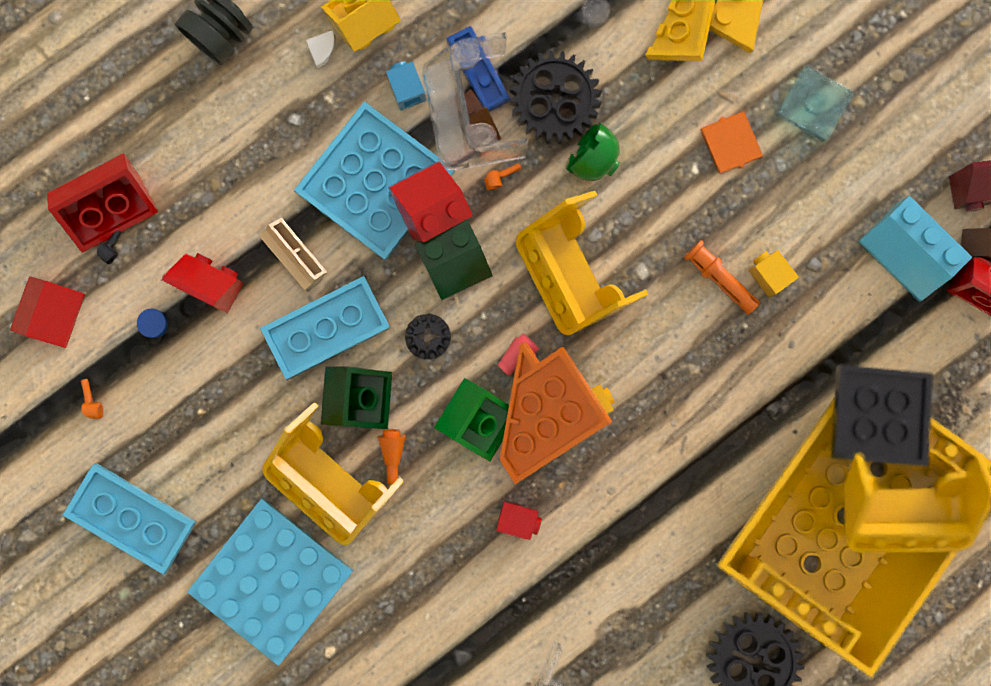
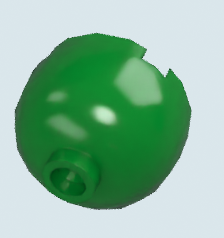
(596, 154)

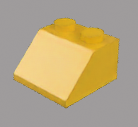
(361, 20)

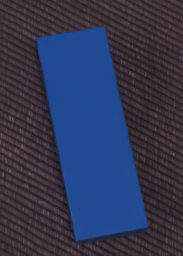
(482, 77)

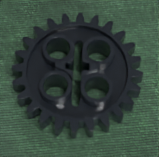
(558, 72)
(764, 636)

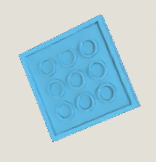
(355, 174)
(270, 581)

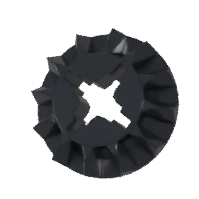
(437, 346)

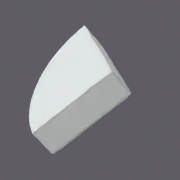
(322, 47)

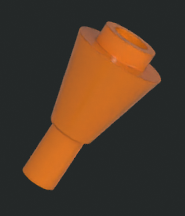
(392, 446)

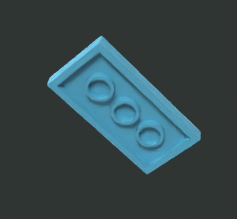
(325, 328)
(129, 518)

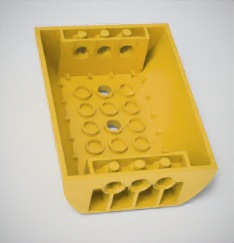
(852, 599)

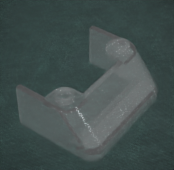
(456, 140)

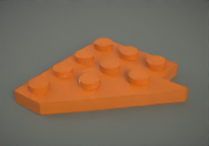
(547, 412)

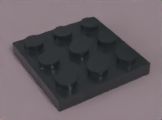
(882, 415)

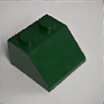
(454, 260)
(356, 397)

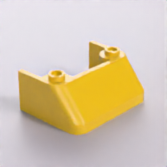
(562, 271)
(322, 485)
(916, 518)

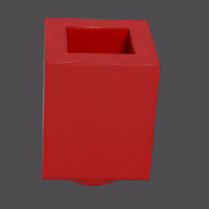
(518, 520)

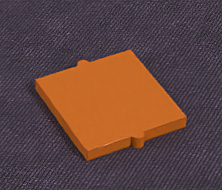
(731, 142)

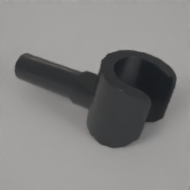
(106, 251)

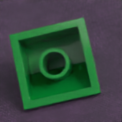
(475, 419)

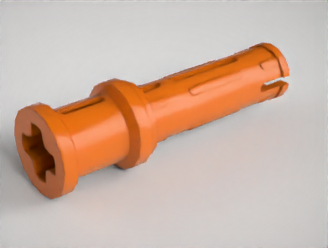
(712, 268)

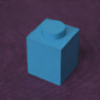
(406, 85)

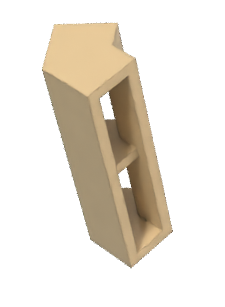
(293, 254)

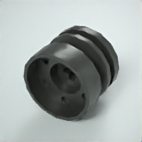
(212, 28)

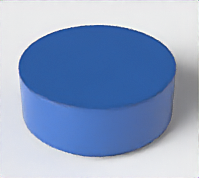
(152, 323)

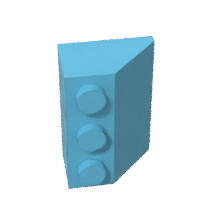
(914, 248)

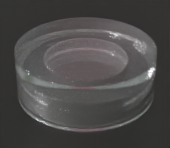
(595, 12)

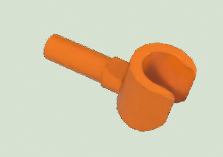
(493, 177)
(90, 409)

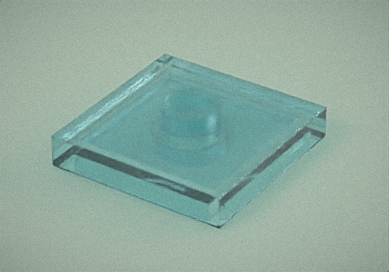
(815, 103)

